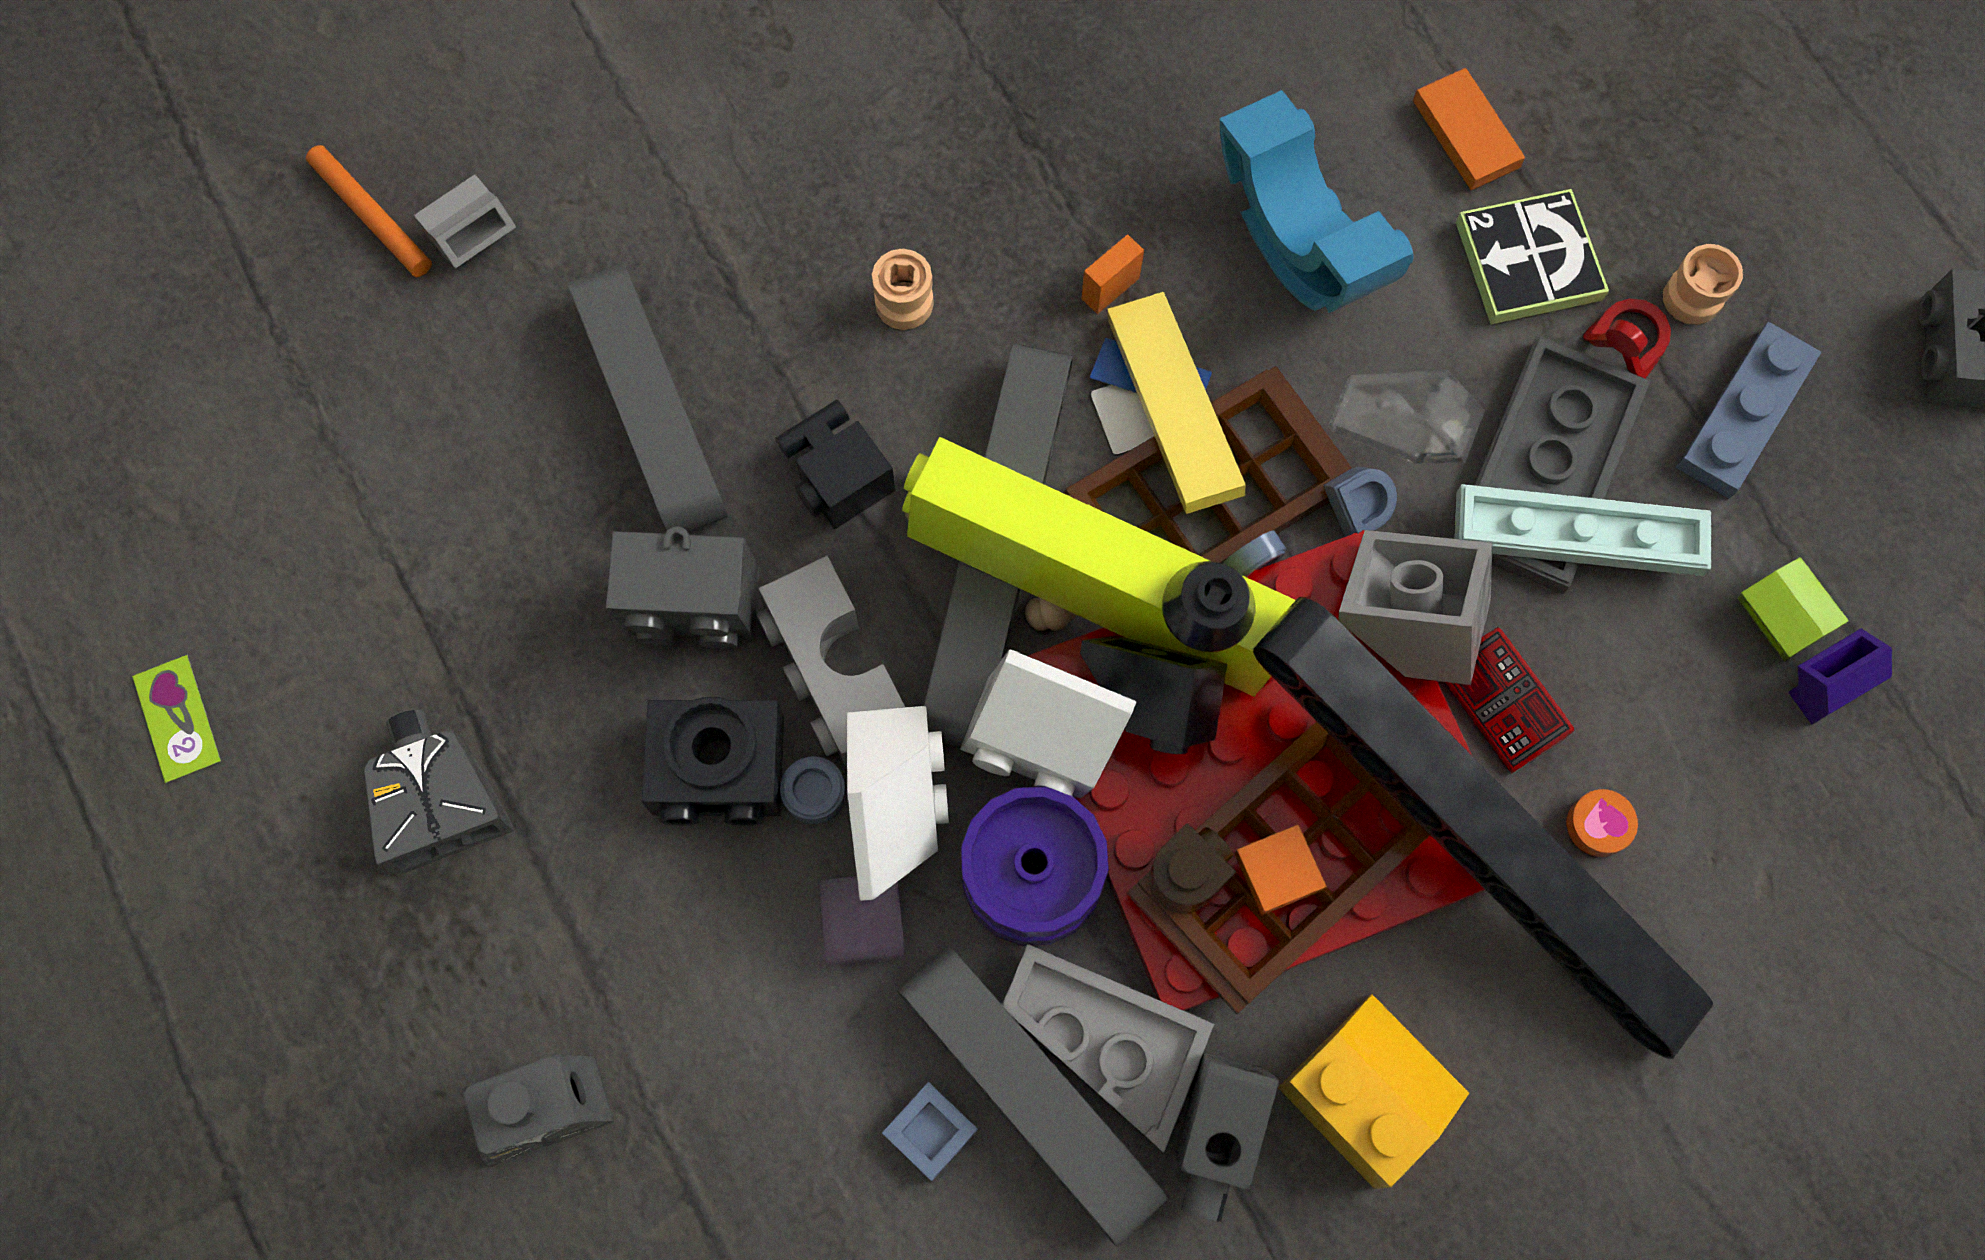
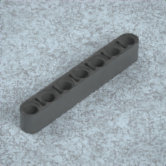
(981, 604)

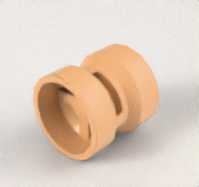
(1702, 284)
(903, 303)

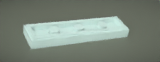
(1585, 529)

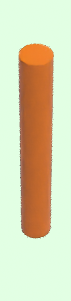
(368, 211)

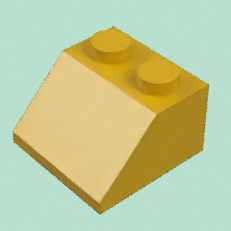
(1375, 1094)

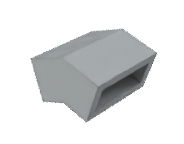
(464, 221)

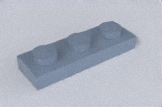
(1748, 410)

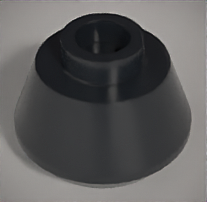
(1201, 619)

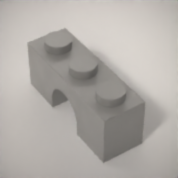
(808, 615)

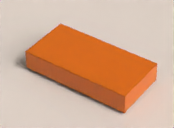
(1468, 129)

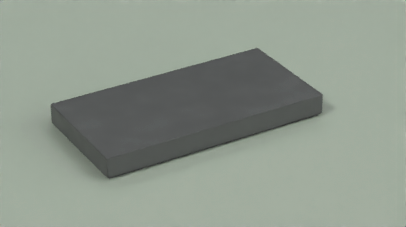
(1560, 438)

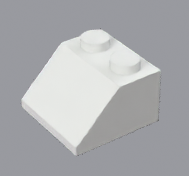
(1045, 725)
(893, 794)

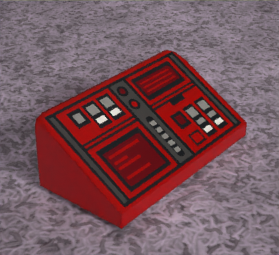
(1511, 704)

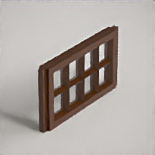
(1300, 431)
(1197, 938)

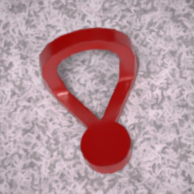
(1628, 337)

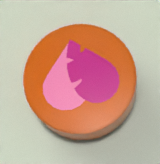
(1602, 823)

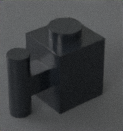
(841, 471)

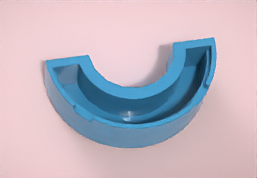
(1299, 219)

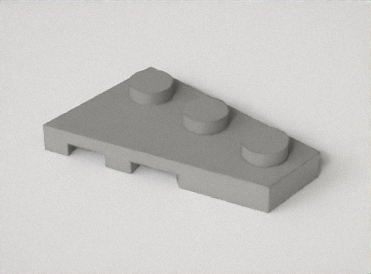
(1112, 1037)

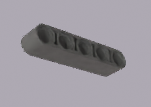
(647, 399)
(1033, 1095)

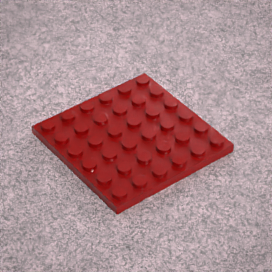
(1153, 794)

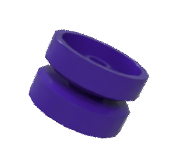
(1042, 827)

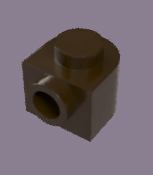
(1190, 870)

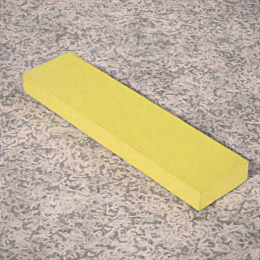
(1176, 403)

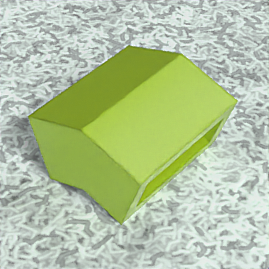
(1792, 609)

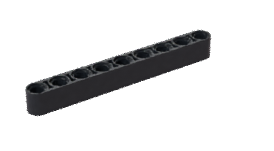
(1482, 826)

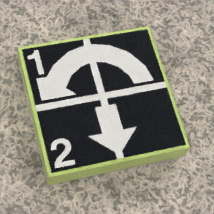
(1531, 256)

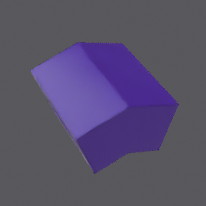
(1868, 667)

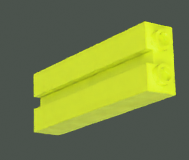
(1065, 552)

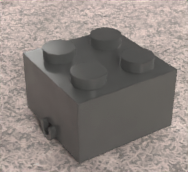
(683, 591)

